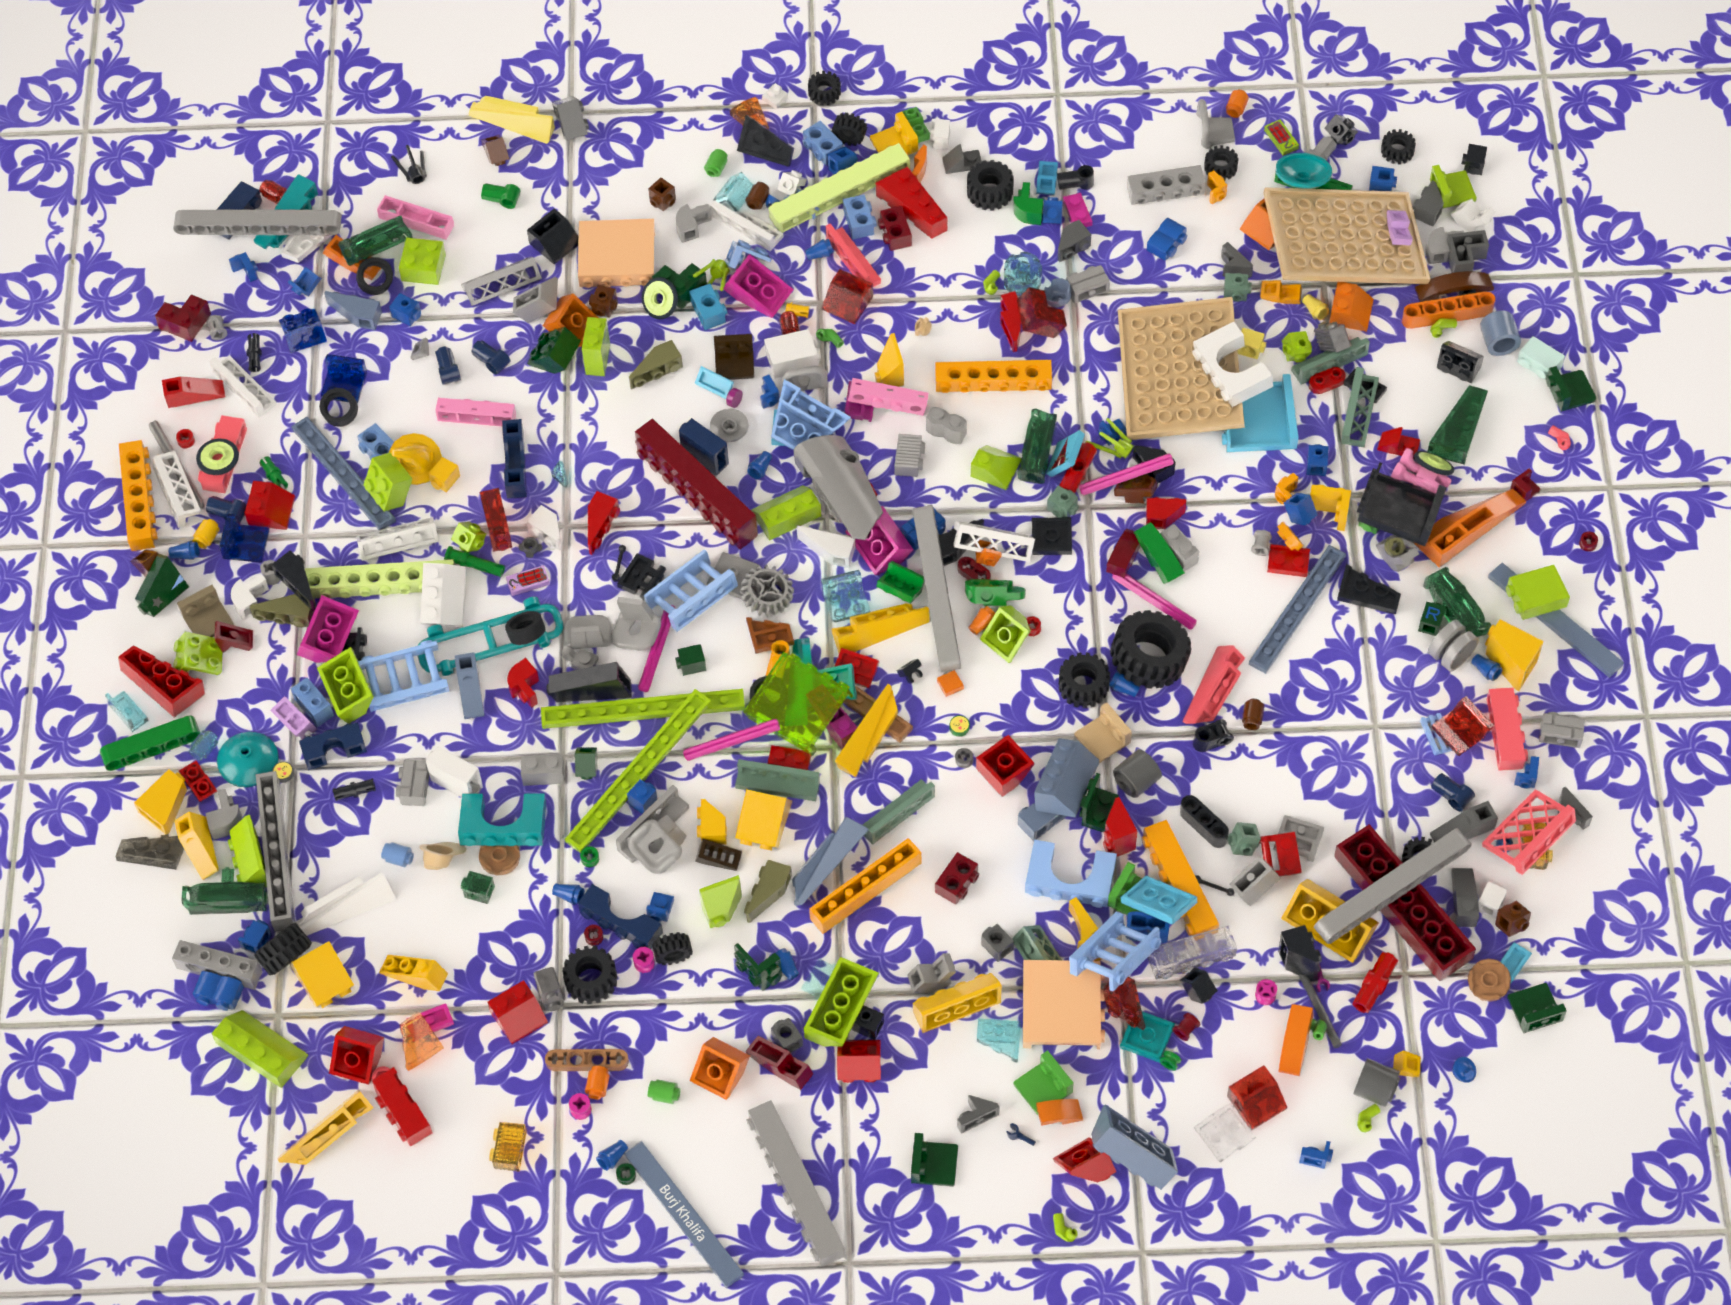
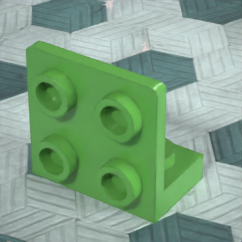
(1124, 883)
(1044, 1082)

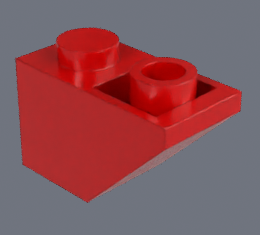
(1164, 511)

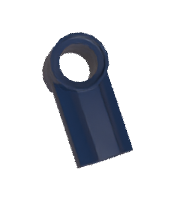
(493, 359)
(447, 368)
(221, 507)
(1457, 795)

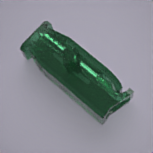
(374, 240)
(1037, 446)
(1458, 602)
(225, 896)

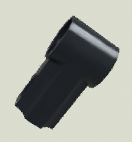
(1079, 178)

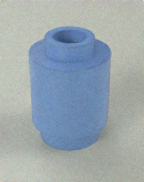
(397, 854)

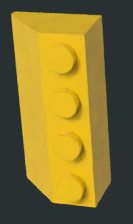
(1314, 902)
(957, 1002)

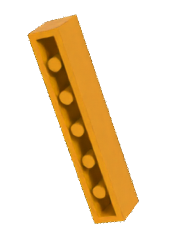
(1177, 873)
(865, 885)

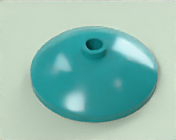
(1303, 170)
(240, 768)

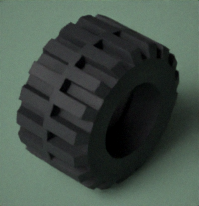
(992, 173)
(1084, 666)
(283, 949)
(590, 959)

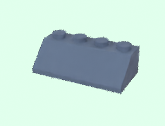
(1065, 778)
(1134, 1148)

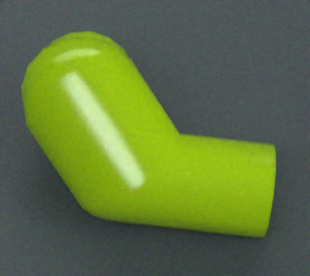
(989, 282)
(1436, 328)
(1365, 1117)
(1063, 1231)

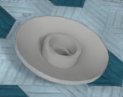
(729, 419)

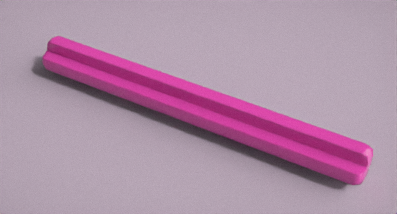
(1126, 474)
(1156, 600)
(655, 653)
(731, 739)

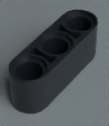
(1206, 830)

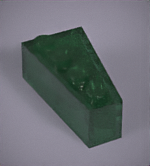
(1458, 430)

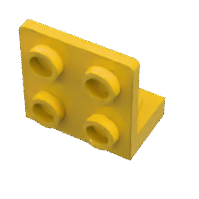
(899, 133)
(1332, 500)

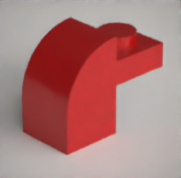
(521, 679)

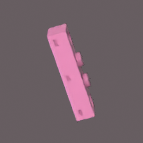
(416, 217)
(879, 397)
(466, 410)

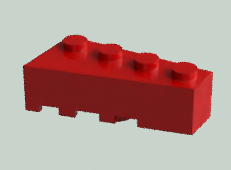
(918, 206)

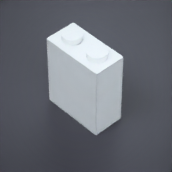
(791, 352)
(453, 772)

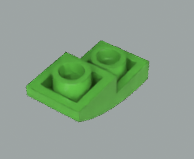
(917, 123)

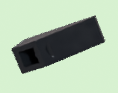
(949, 552)

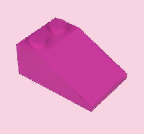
(757, 287)

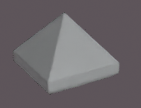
(420, 349)

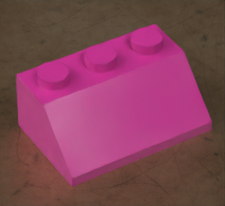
(883, 544)
(327, 630)

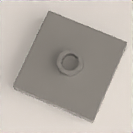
(735, 564)

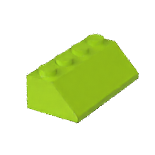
(839, 1003)
(259, 1047)

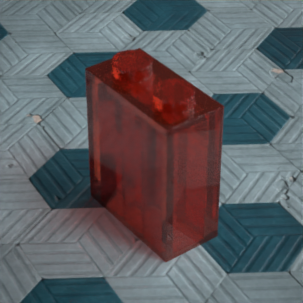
(496, 520)

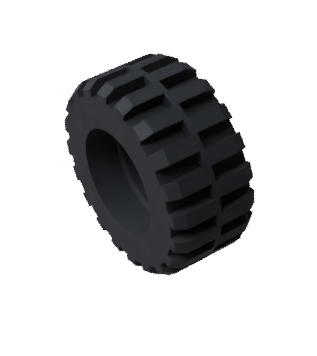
(1157, 630)

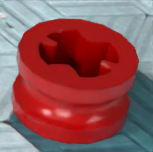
(185, 433)
(1037, 623)

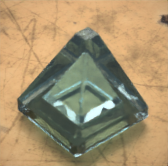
(559, 474)

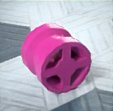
(640, 963)
(1266, 987)
(581, 1111)

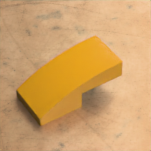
(1279, 293)

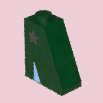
(160, 586)

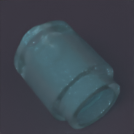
(203, 745)

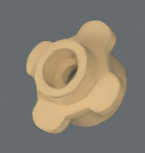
(923, 327)

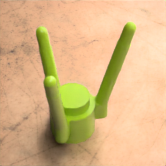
(718, 270)
(1122, 447)

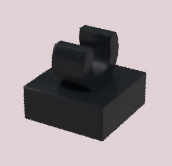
(910, 668)

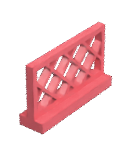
(1545, 837)

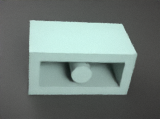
(1539, 357)

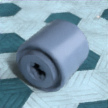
(1500, 333)

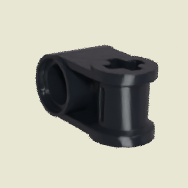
(1215, 735)

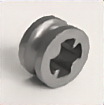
(959, 761)

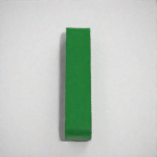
(149, 743)

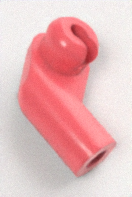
(1562, 437)

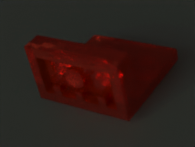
(1463, 726)

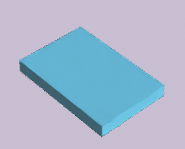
(1159, 899)

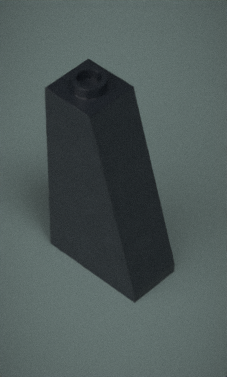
(590, 683)

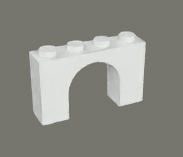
(1233, 386)

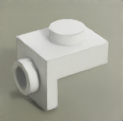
(790, 181)

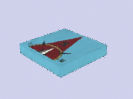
(1065, 453)

